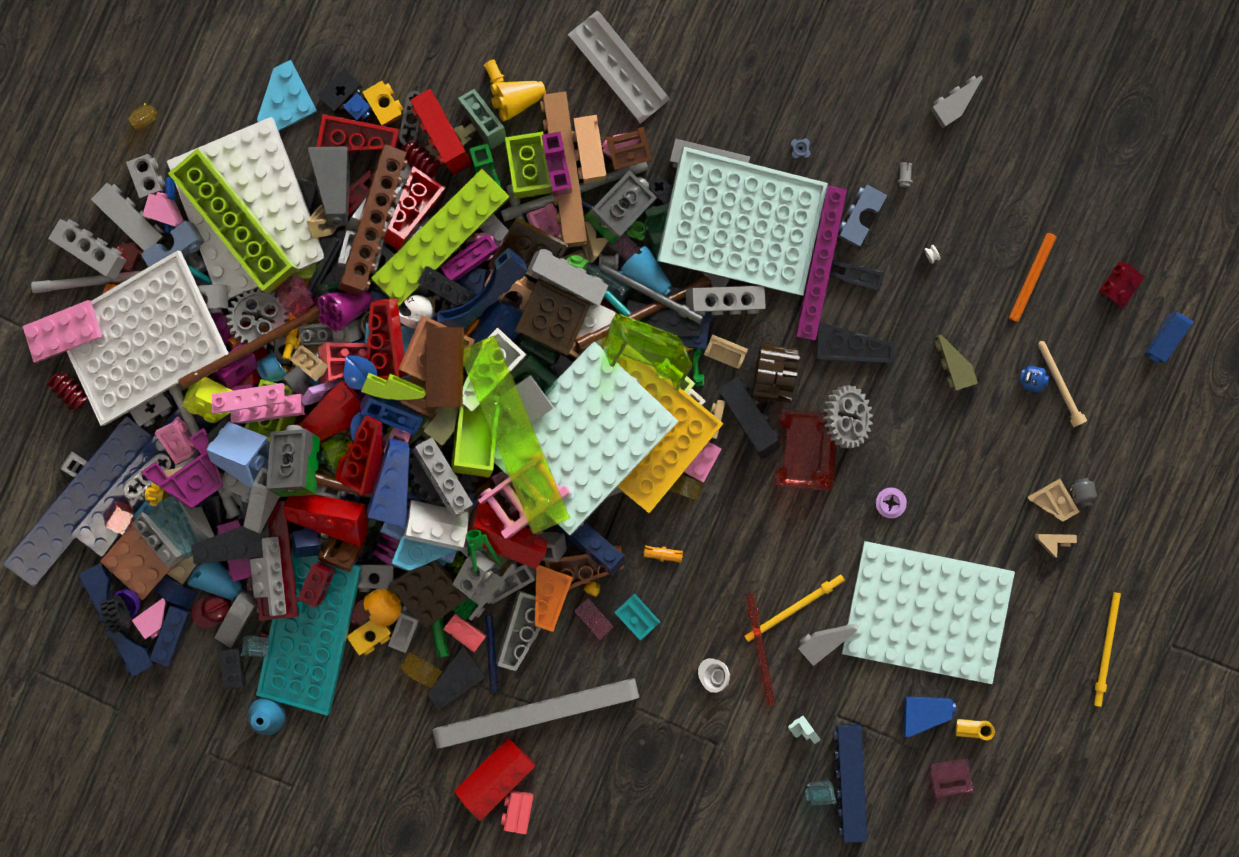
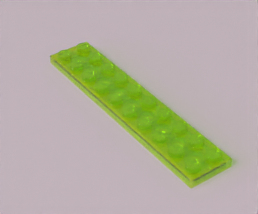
(514, 435)

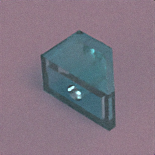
(820, 793)

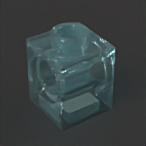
(255, 646)

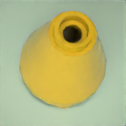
(515, 97)

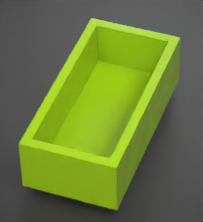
(473, 444)

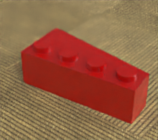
(441, 132)
(355, 135)
(415, 204)
(329, 516)
(521, 547)

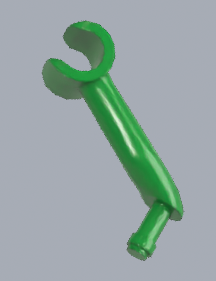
(698, 378)

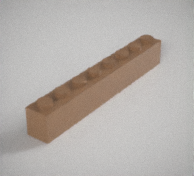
(570, 205)

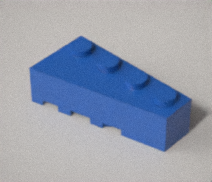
(390, 490)

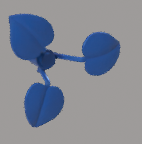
(355, 374)

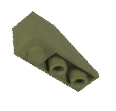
(958, 368)
(441, 426)

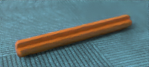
(1032, 277)

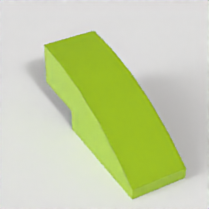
(392, 388)

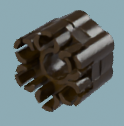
(775, 373)

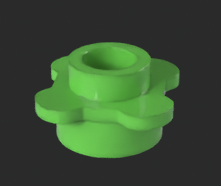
(636, 230)

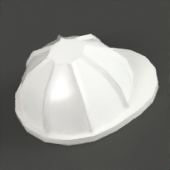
(713, 675)

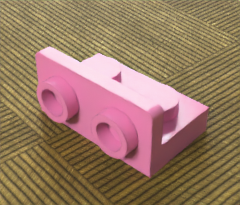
(176, 440)
(703, 462)

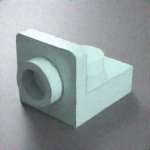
(801, 726)

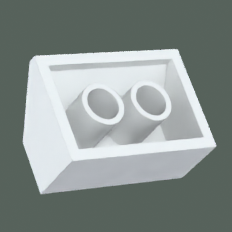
(435, 526)

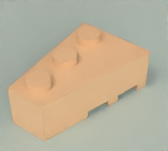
(589, 150)

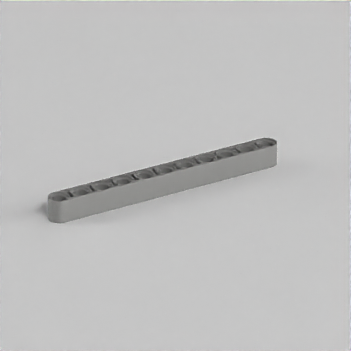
(535, 713)

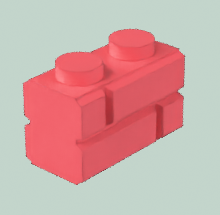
(465, 632)
(518, 811)

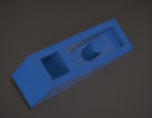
(391, 413)

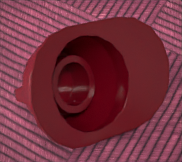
(210, 610)

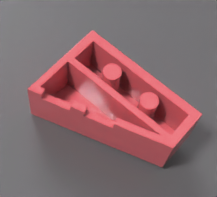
(334, 356)

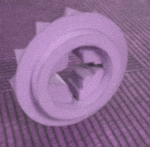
(898, 497)

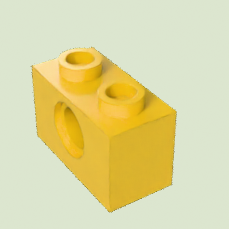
(375, 95)
(362, 644)

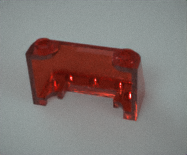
(808, 451)

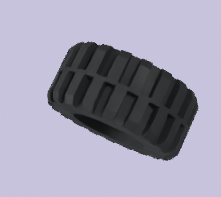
(421, 483)

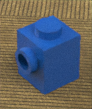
(358, 108)

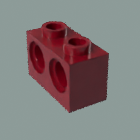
(316, 584)

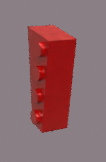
(385, 338)

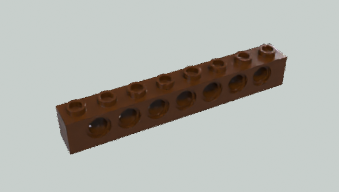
(350, 281)

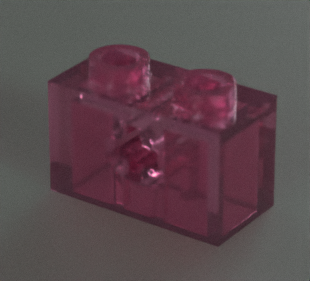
(294, 295)

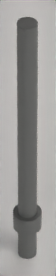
(683, 311)

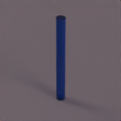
(491, 653)

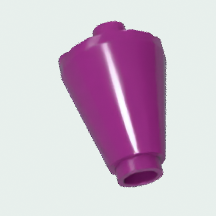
(342, 308)

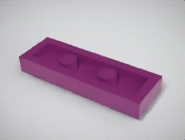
(469, 258)

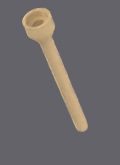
(1076, 416)

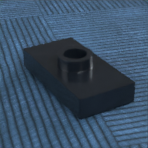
(214, 512)

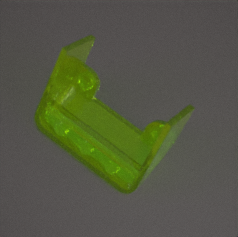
(648, 345)

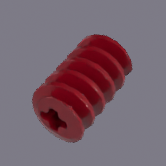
(420, 159)
(67, 391)

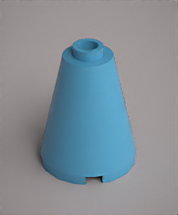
(647, 271)
(215, 579)
(266, 716)

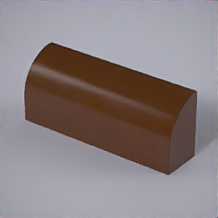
(444, 366)

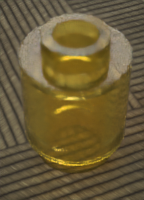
(143, 116)

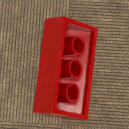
(494, 779)

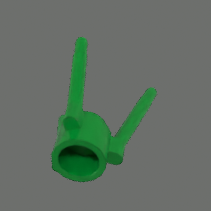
(474, 542)

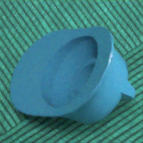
(270, 369)

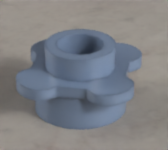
(800, 143)

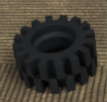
(115, 614)

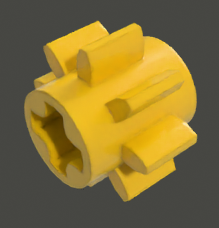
(155, 495)

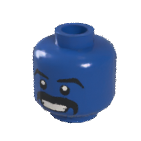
(1034, 379)

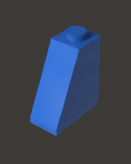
(1168, 337)
(925, 713)

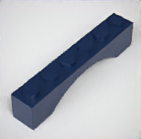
(506, 271)
(98, 585)

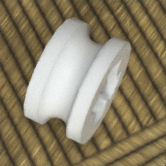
(932, 254)

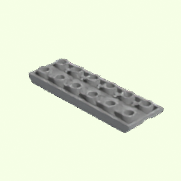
(618, 66)

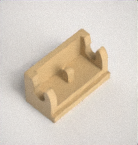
(318, 224)
(725, 351)

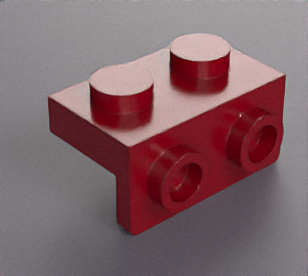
(1121, 284)

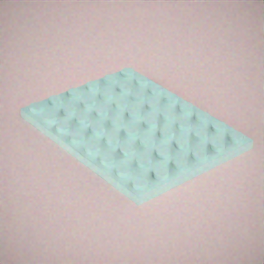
(742, 221)
(596, 431)
(928, 612)

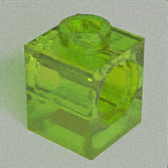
(333, 451)

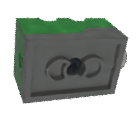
(620, 206)
(292, 462)

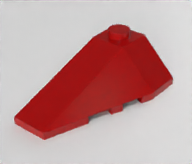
(333, 412)

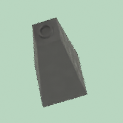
(332, 179)

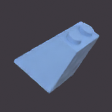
(239, 452)

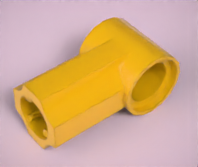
(972, 729)

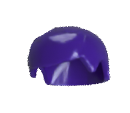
(131, 599)

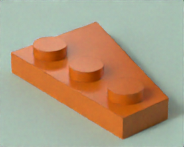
(550, 596)

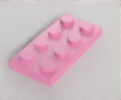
(62, 331)

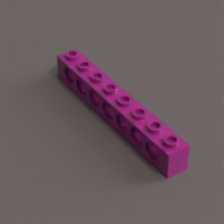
(821, 263)

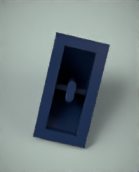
(175, 592)

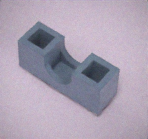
(852, 229)
(186, 239)

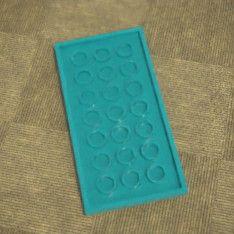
(309, 648)

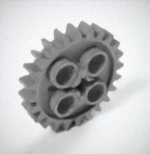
(264, 302)
(845, 429)

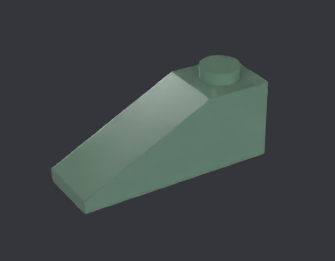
(483, 119)

